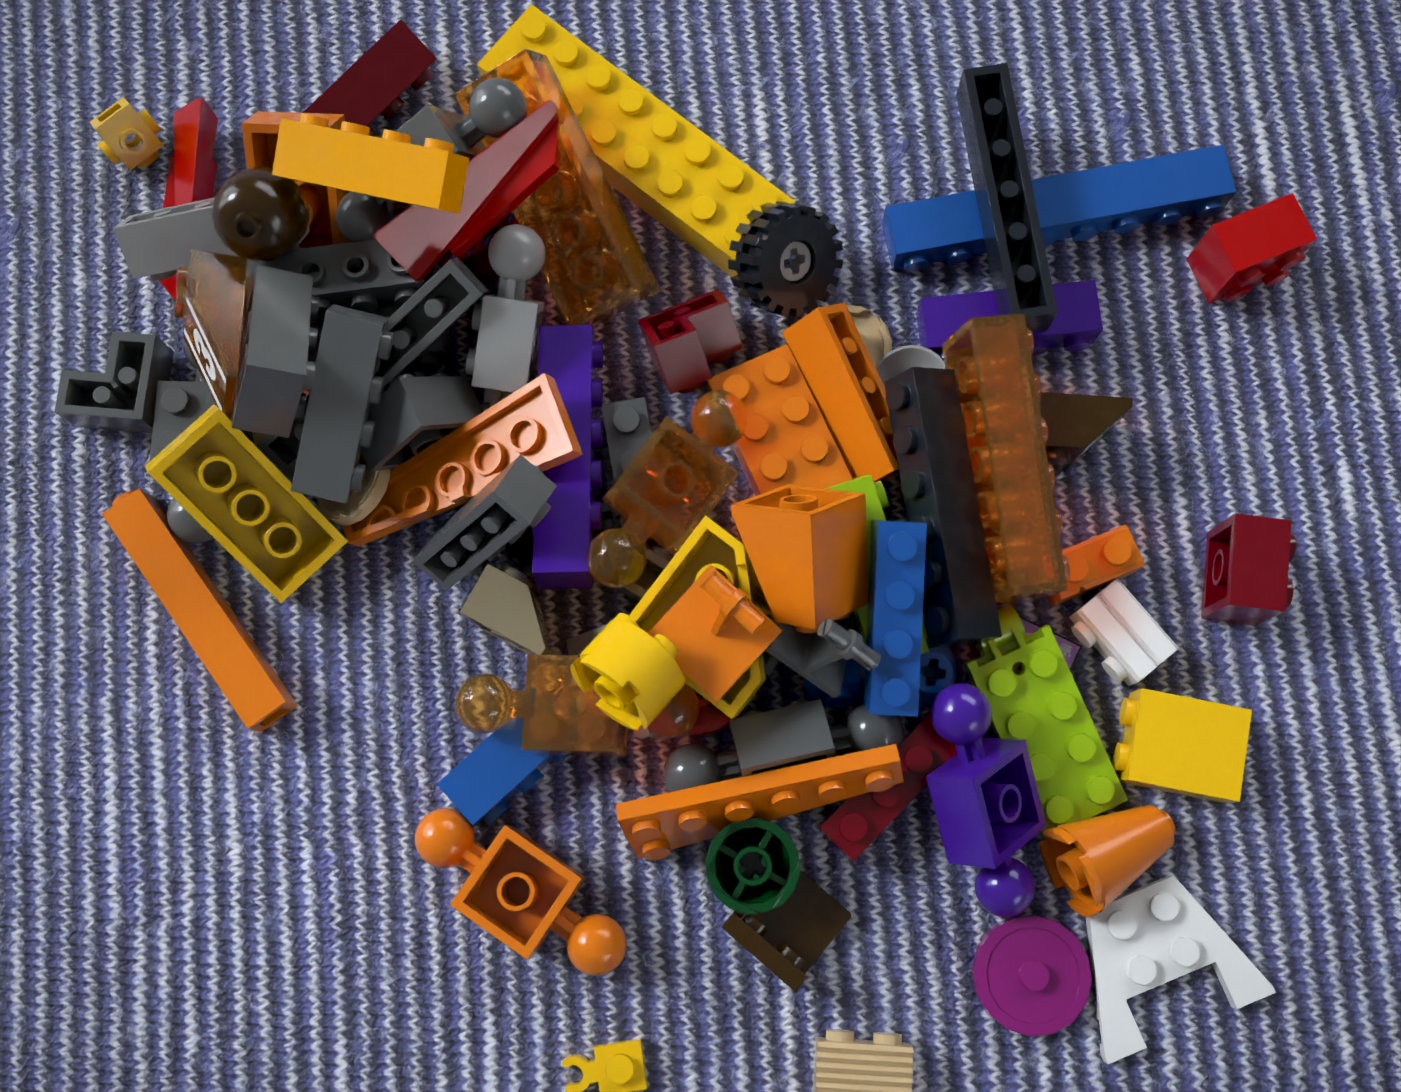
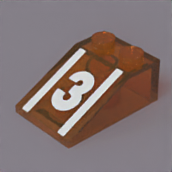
(212, 308)

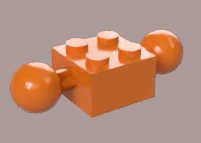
(519, 892)

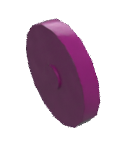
(1031, 975)

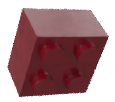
(1248, 569)

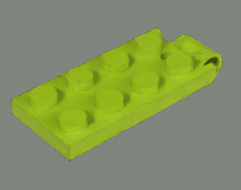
(1049, 713)

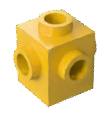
(117, 124)

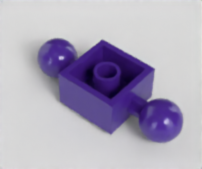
(985, 800)

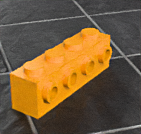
(370, 164)

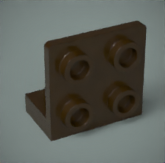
(792, 934)

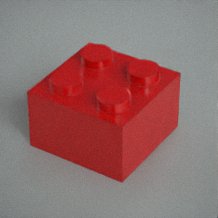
(1251, 249)

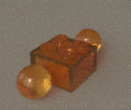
(668, 487)
(558, 713)

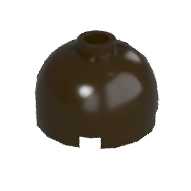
(259, 214)

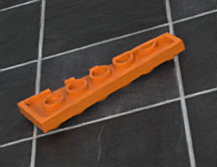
(464, 461)
(699, 813)

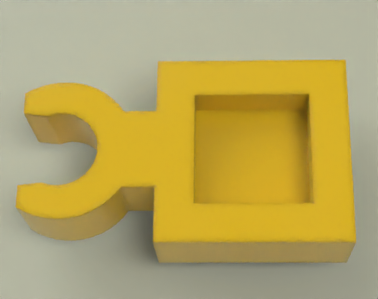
(615, 1067)

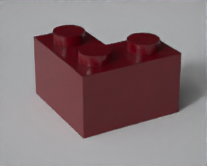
(689, 337)

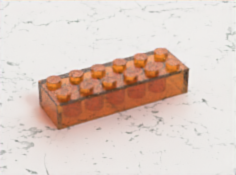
(588, 243)
(1009, 456)

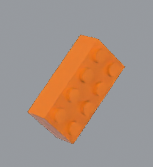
(785, 429)

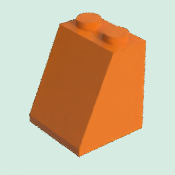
(807, 552)

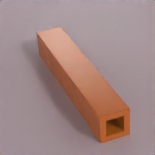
(199, 610)

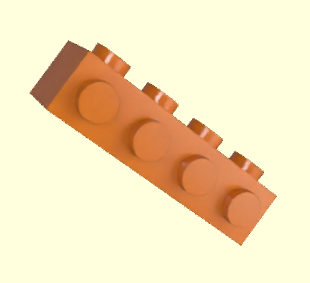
(845, 389)

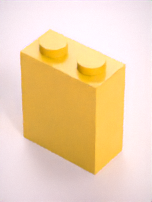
(1182, 745)

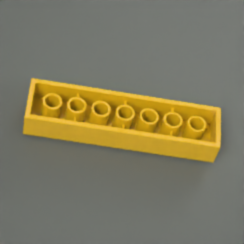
(645, 144)

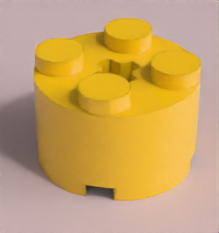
(629, 672)

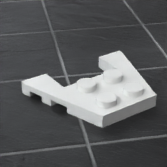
(1153, 940)

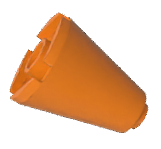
(1105, 854)

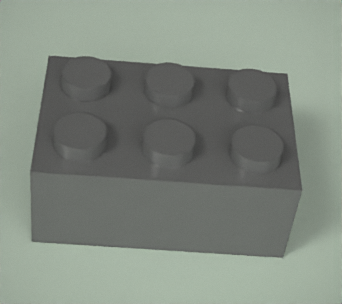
(276, 352)

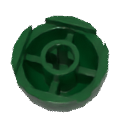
(752, 866)

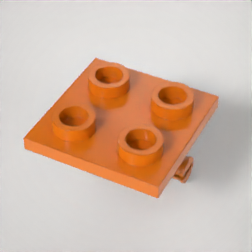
(716, 633)

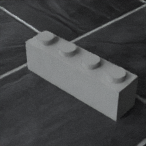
(162, 238)

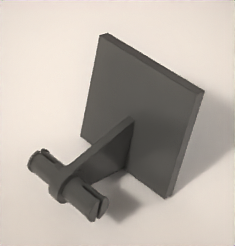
(823, 654)

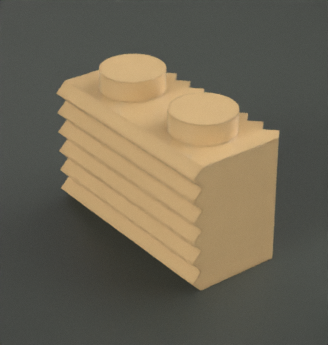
(862, 1065)

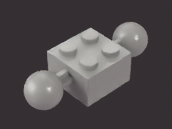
(507, 321)

